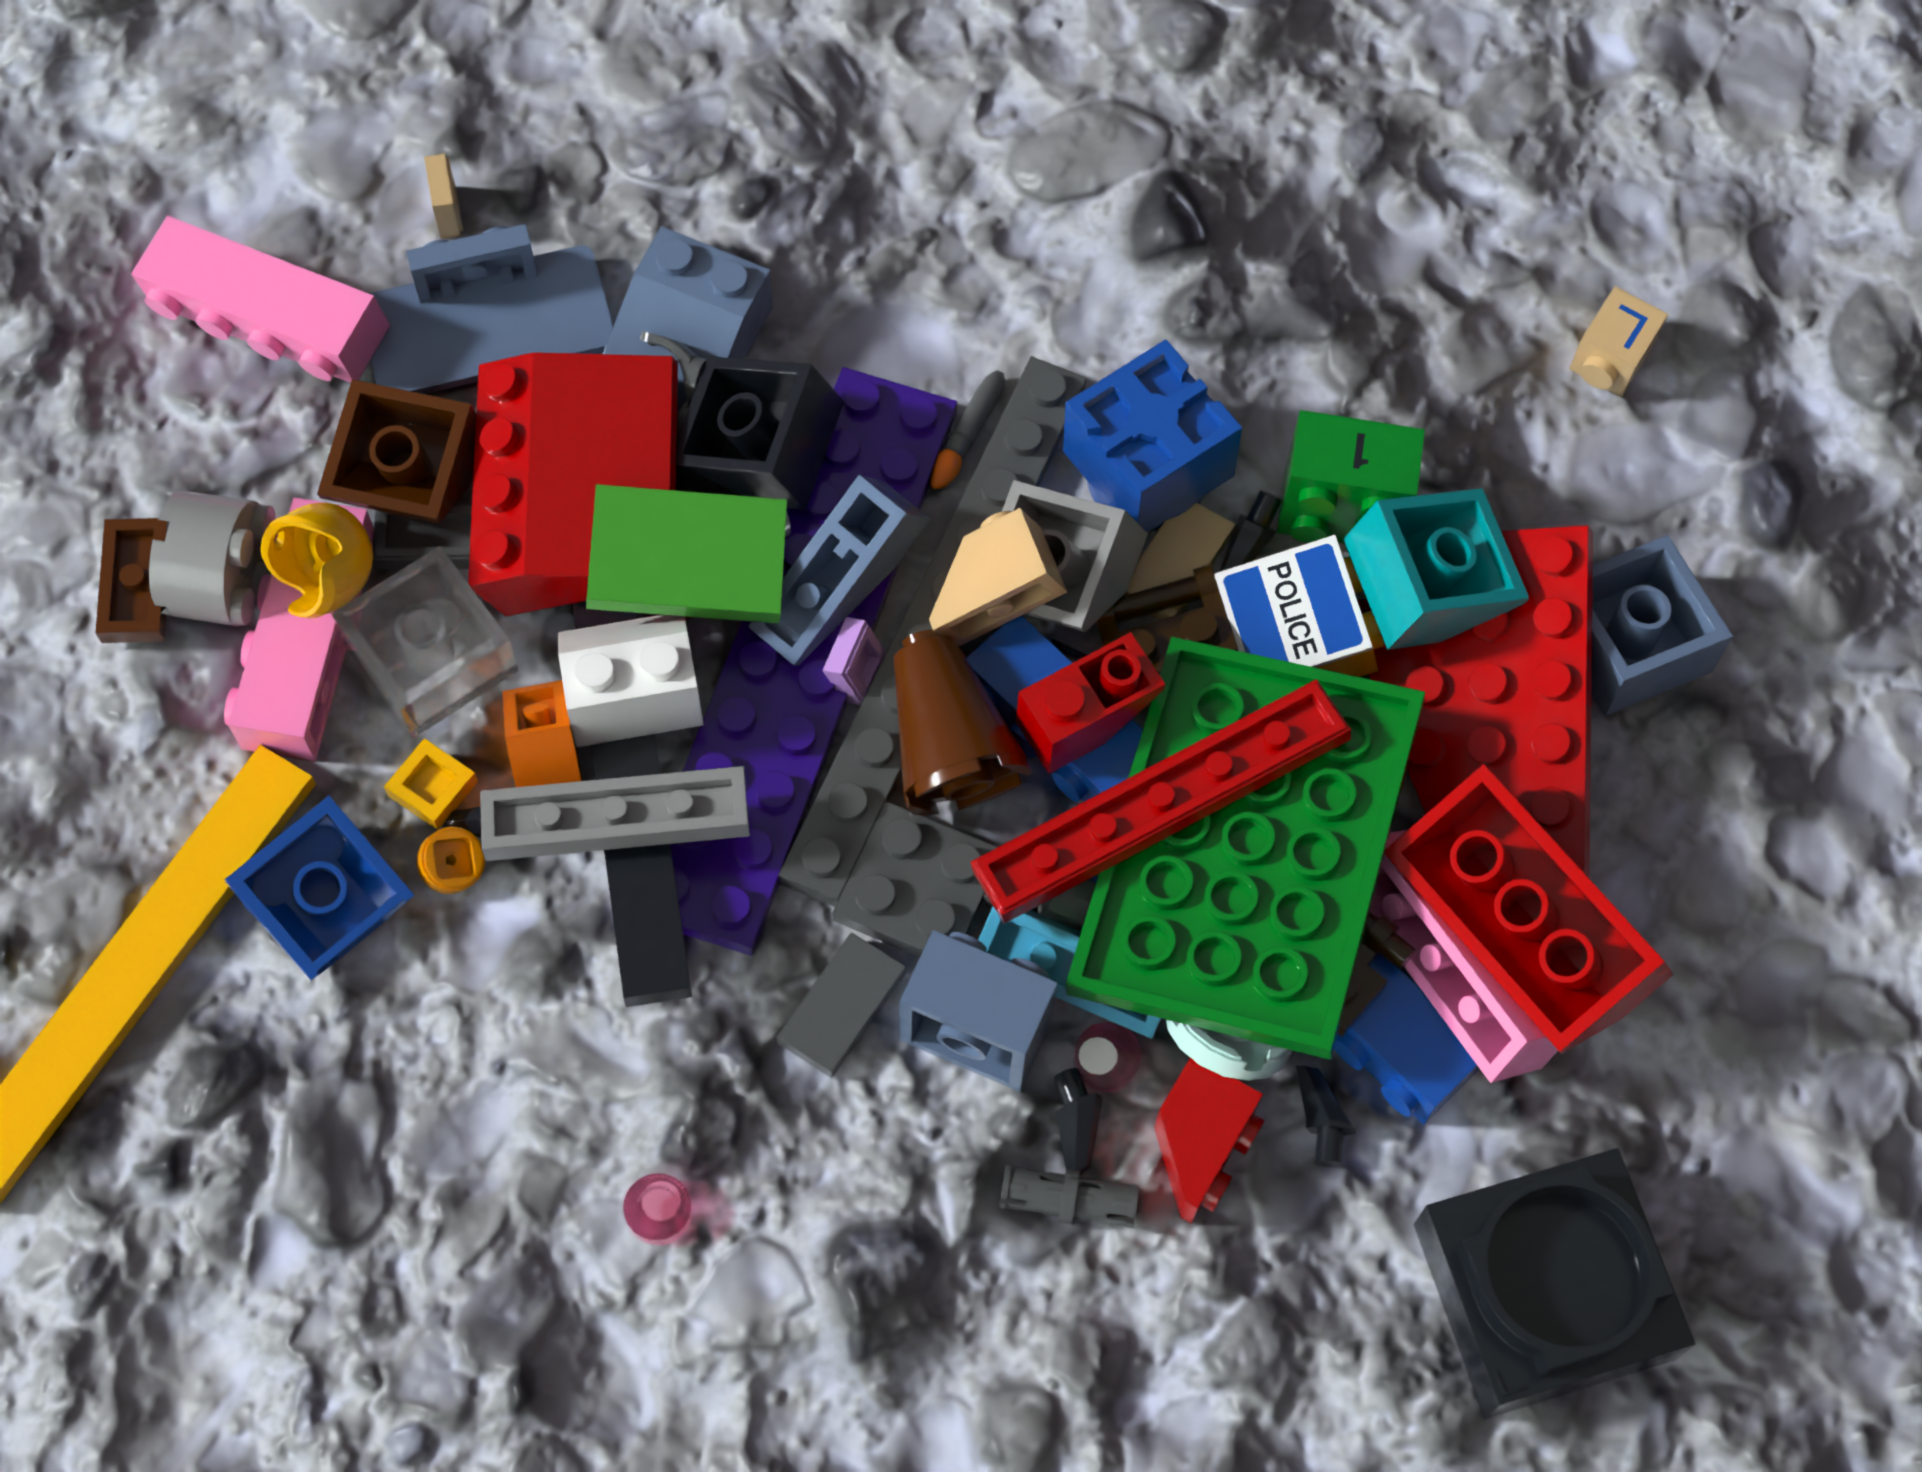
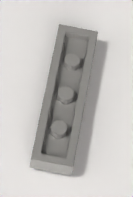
(614, 813)

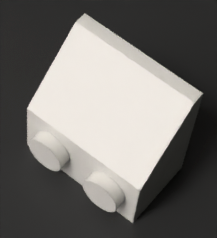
(629, 679)

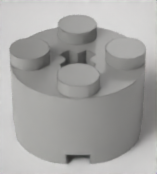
(209, 557)

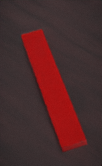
(1160, 801)

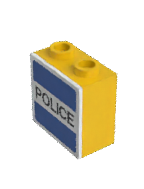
(1302, 609)

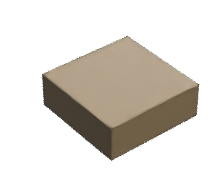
(443, 195)

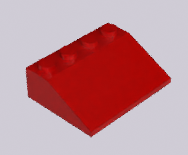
(541, 446)

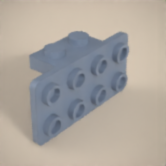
(484, 304)

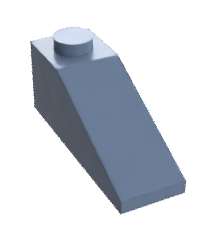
(842, 566)

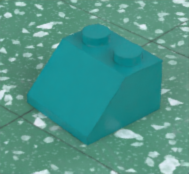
(1433, 566)

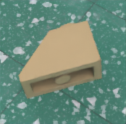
(996, 577)

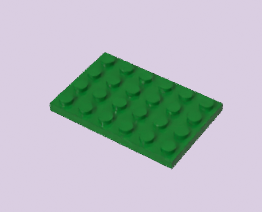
(1267, 901)

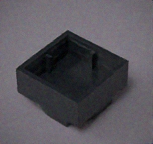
(1552, 1283)

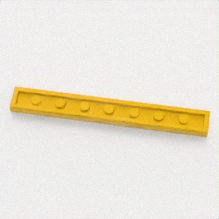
(142, 958)

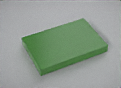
(687, 554)

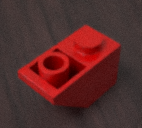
(1087, 702)
(1198, 1132)

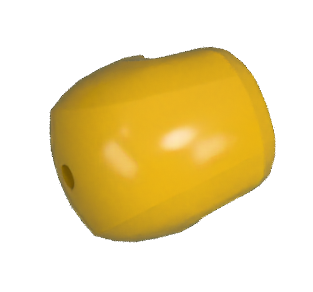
(320, 554)

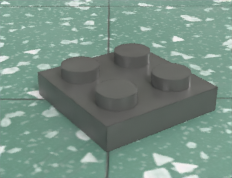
(912, 881)

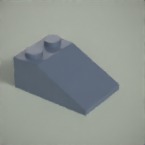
(694, 297)

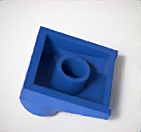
(319, 888)

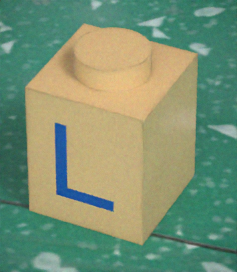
(1618, 342)

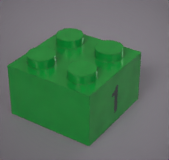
(1341, 470)

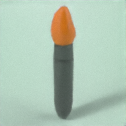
(966, 430)

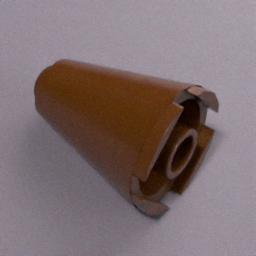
(950, 729)

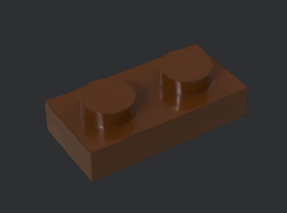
(124, 594)

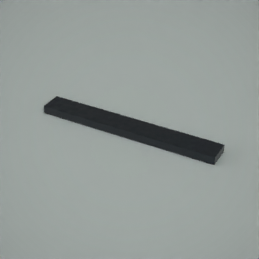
(642, 877)

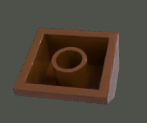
(400, 452)

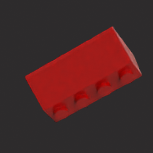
(1527, 912)

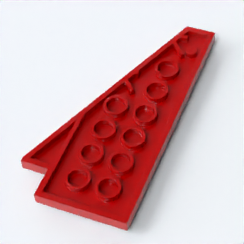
(1514, 692)

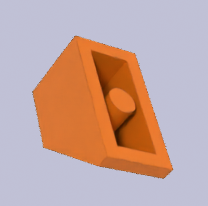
(540, 735)

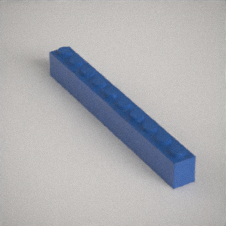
(1401, 1032)

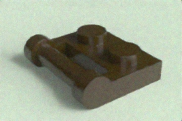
(1201, 625)

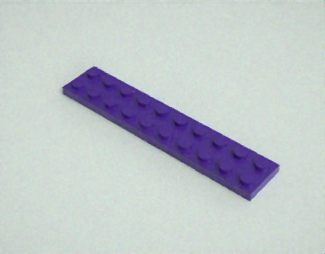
(783, 715)

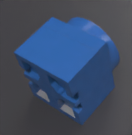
(1151, 438)

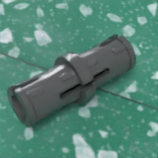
(1069, 1196)

